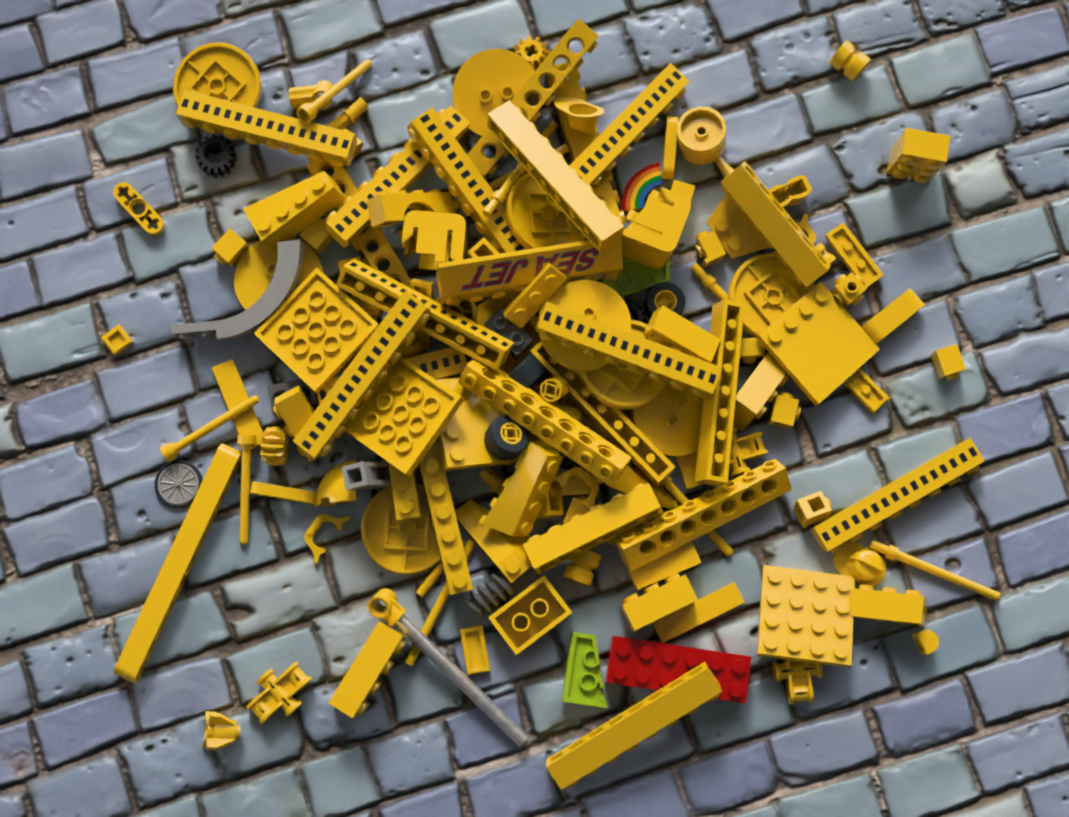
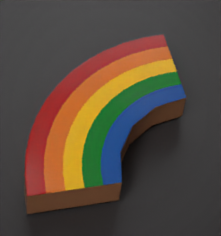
(639, 186)

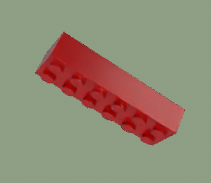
(658, 664)

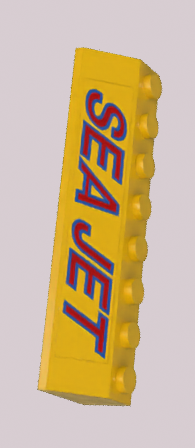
(513, 271)

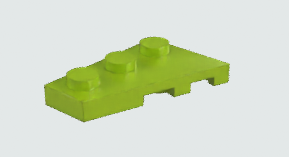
(637, 278)
(582, 673)

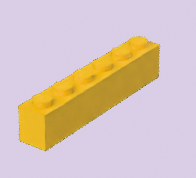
(775, 224)
(592, 528)

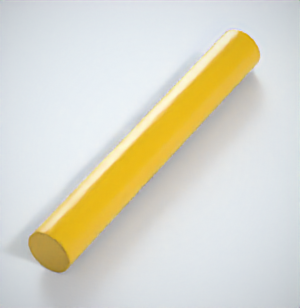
(431, 579)

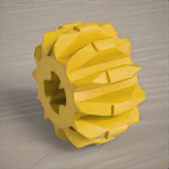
(535, 46)
(275, 446)

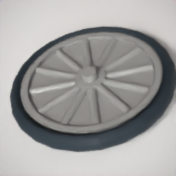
(177, 483)

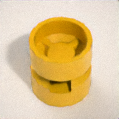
(849, 60)
(581, 568)

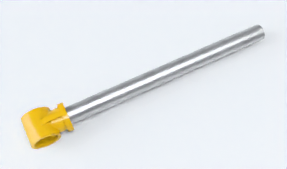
(394, 614)

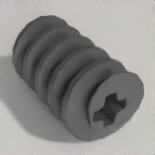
(489, 594)

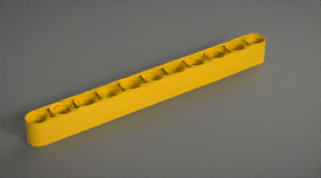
(178, 563)

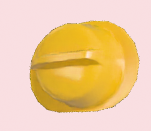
(580, 113)
(860, 562)

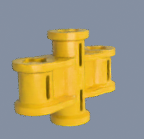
(745, 449)
(797, 679)
(274, 698)

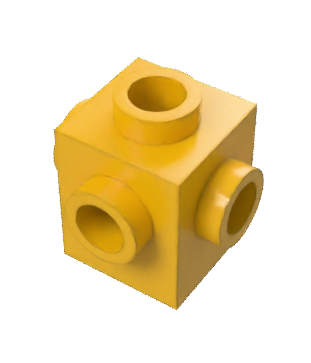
(842, 292)

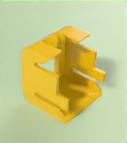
(656, 229)
(432, 236)

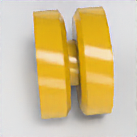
(701, 135)

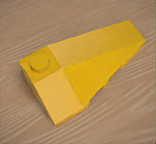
(633, 476)
(502, 549)

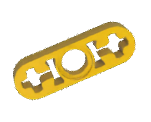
(669, 150)
(139, 200)
(283, 493)

